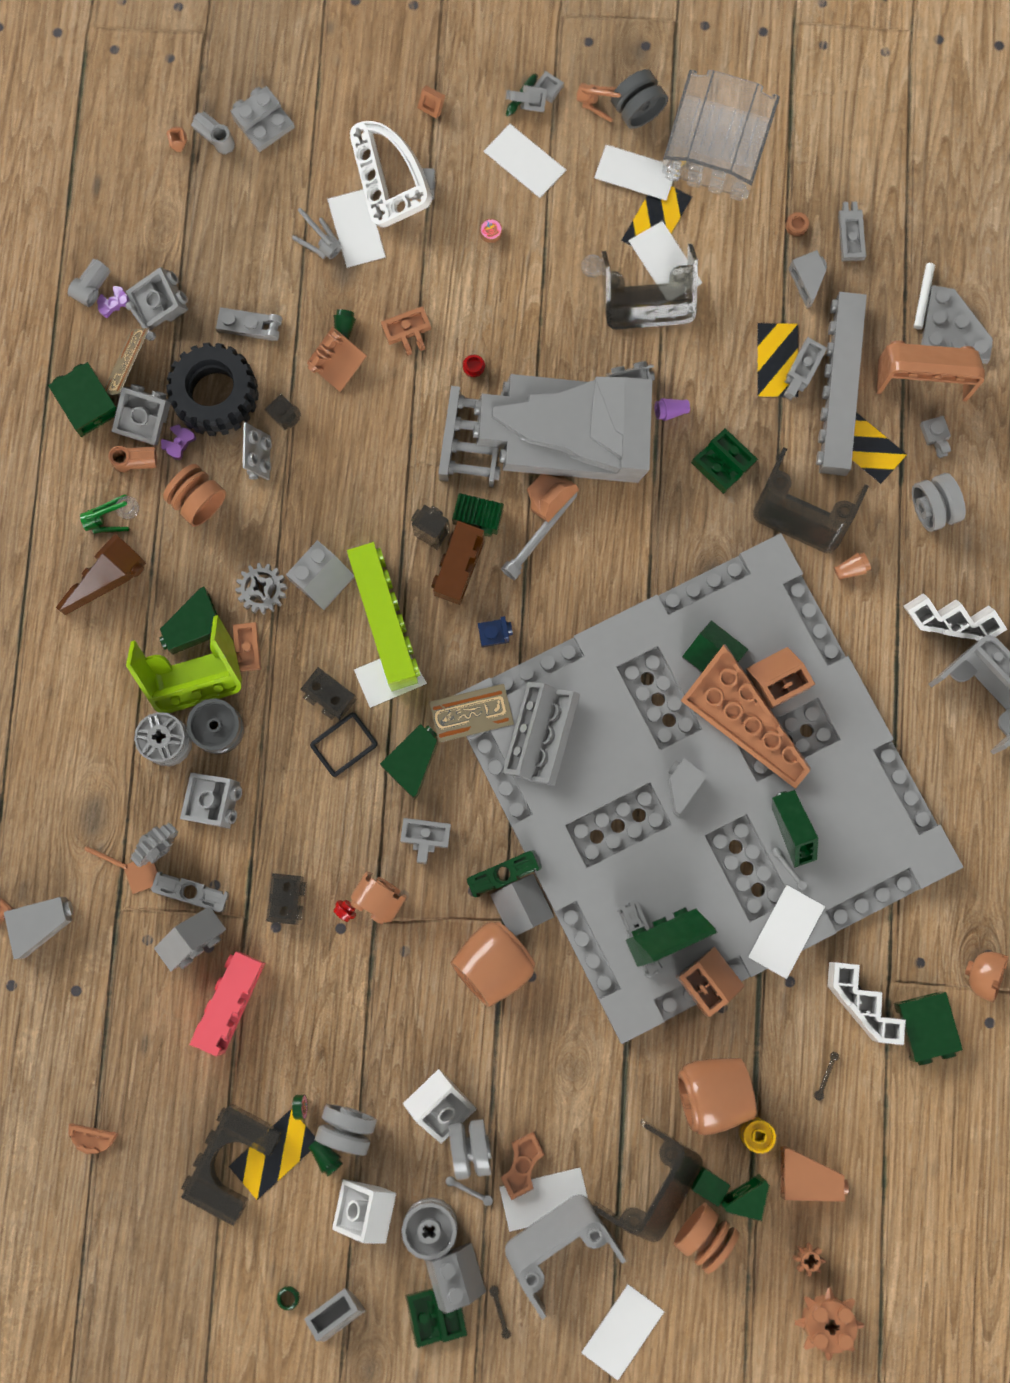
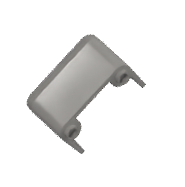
(990, 664)
(548, 1236)

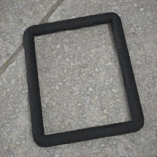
(354, 760)

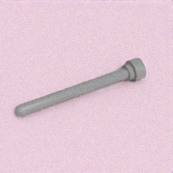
(513, 568)

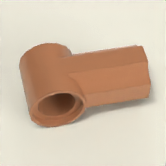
(135, 458)

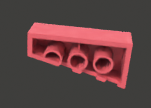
(227, 1004)

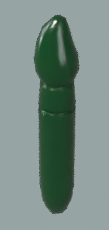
(513, 106)

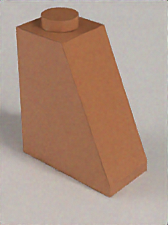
(809, 1180)

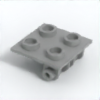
(256, 452)

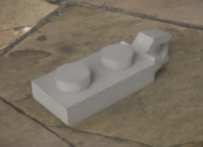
(804, 367)

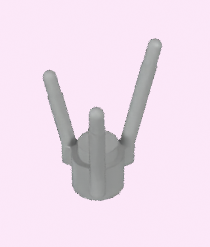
(328, 244)

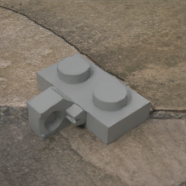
(425, 836)

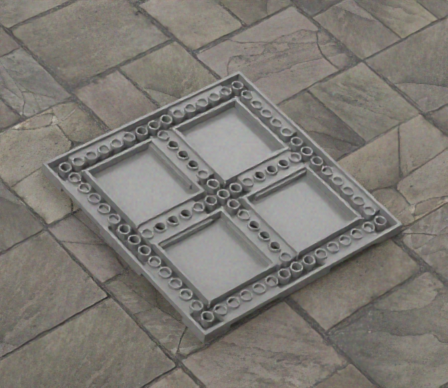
(859, 796)

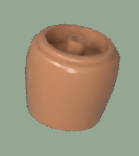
(493, 963)
(716, 1094)

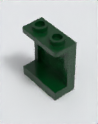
(83, 399)
(929, 1027)

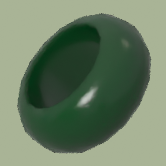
(280, 1302)

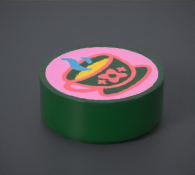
(299, 1107)

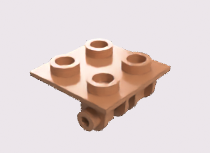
(336, 359)

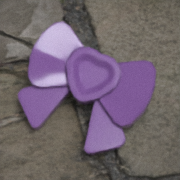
(114, 303)
(176, 449)

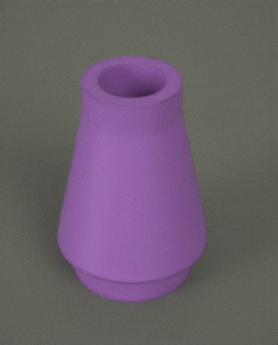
(670, 408)

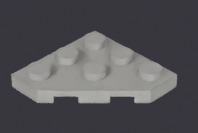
(953, 324)

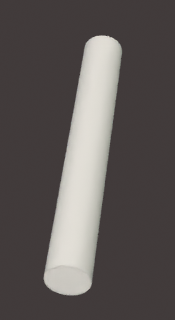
(924, 296)

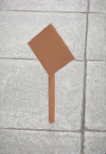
(138, 877)

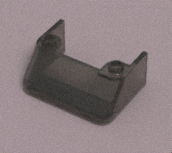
(651, 304)
(801, 519)
(684, 1166)

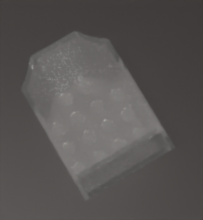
(719, 133)

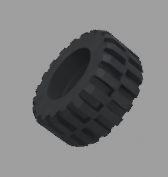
(196, 366)

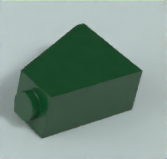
(189, 624)
(412, 759)
(795, 828)

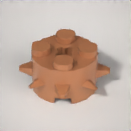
(840, 1335)

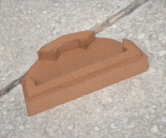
(91, 1139)

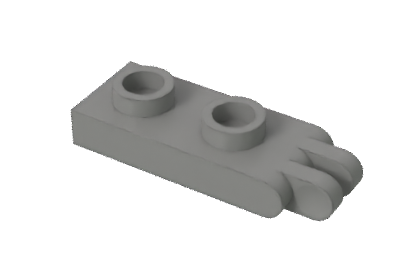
(851, 233)

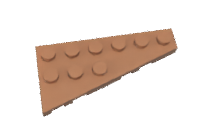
(736, 708)

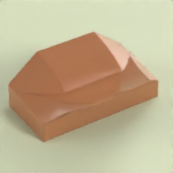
(550, 494)

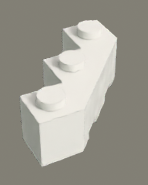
(954, 619)
(864, 1005)

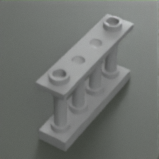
(451, 445)

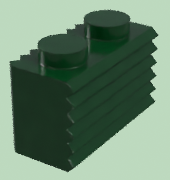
(478, 513)

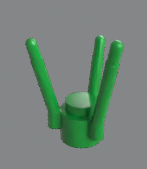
(93, 518)

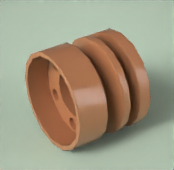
(194, 495)
(710, 1241)

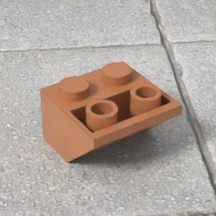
(780, 677)
(710, 982)

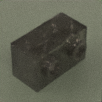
(430, 526)
(328, 694)
(286, 899)

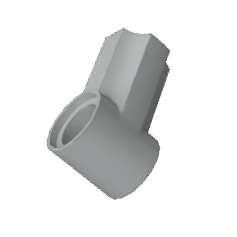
(213, 132)
(86, 287)

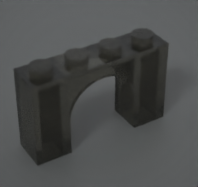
(204, 1186)

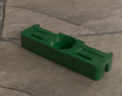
(489, 878)

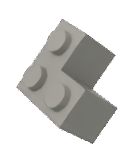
(189, 939)

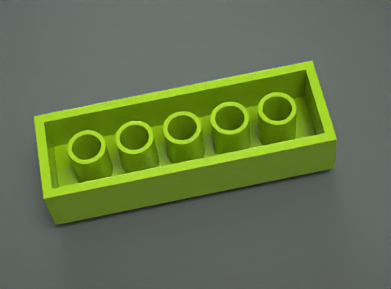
(381, 613)

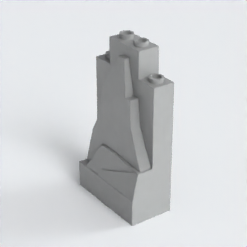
(569, 426)

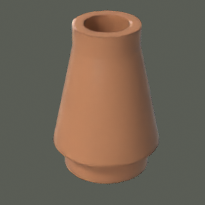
(854, 566)

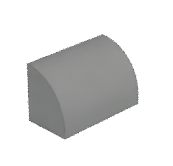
(334, 1315)

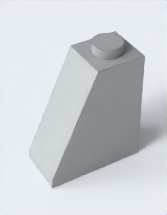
(36, 924)

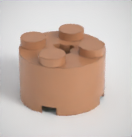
(377, 898)

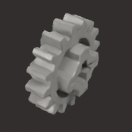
(253, 592)
(154, 845)

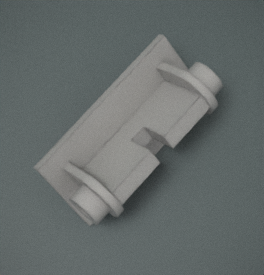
(640, 371)

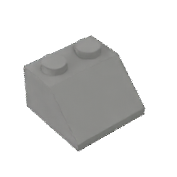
(320, 575)
(456, 1278)

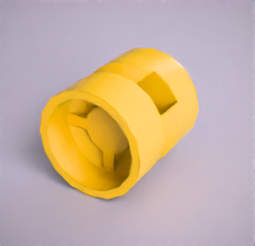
(757, 1135)

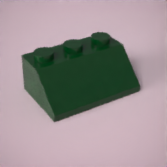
(668, 936)

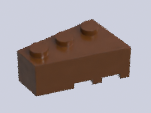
(458, 563)

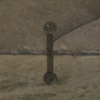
(819, 1095)
(494, 1291)

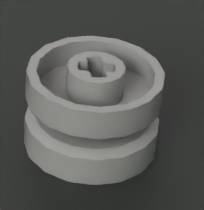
(938, 502)
(345, 1129)
(468, 1149)
(426, 1243)

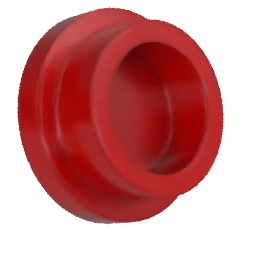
(473, 365)
(344, 910)

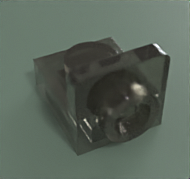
(283, 412)

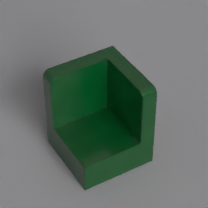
(710, 1186)

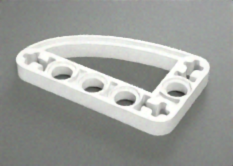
(387, 205)

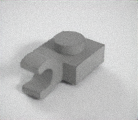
(531, 98)
(937, 432)

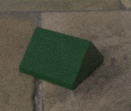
(708, 645)
(748, 1199)

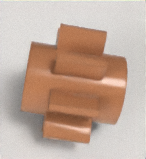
(813, 1264)

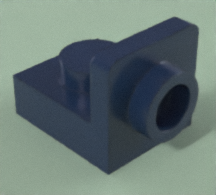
(495, 632)

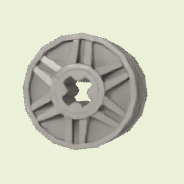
(172, 748)

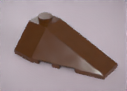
(114, 566)

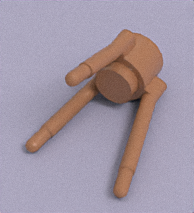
(590, 93)

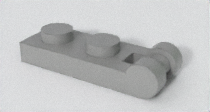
(248, 324)

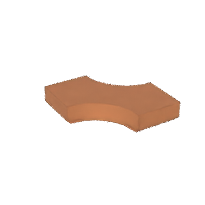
(526, 1154)

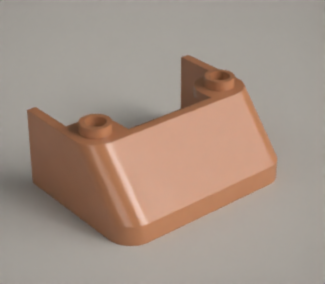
(931, 364)

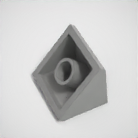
(522, 905)

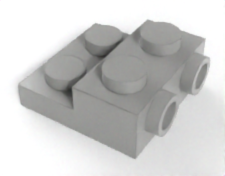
(261, 118)
(158, 298)
(141, 414)
(211, 800)

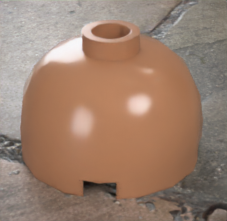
(987, 974)

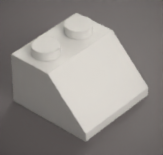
(438, 1105)
(364, 1212)

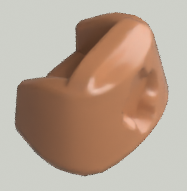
(177, 138)

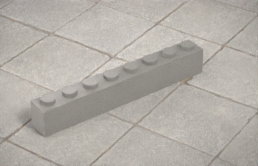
(842, 384)

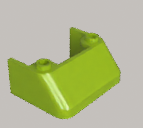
(189, 682)

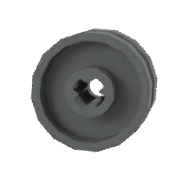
(640, 99)
(203, 720)

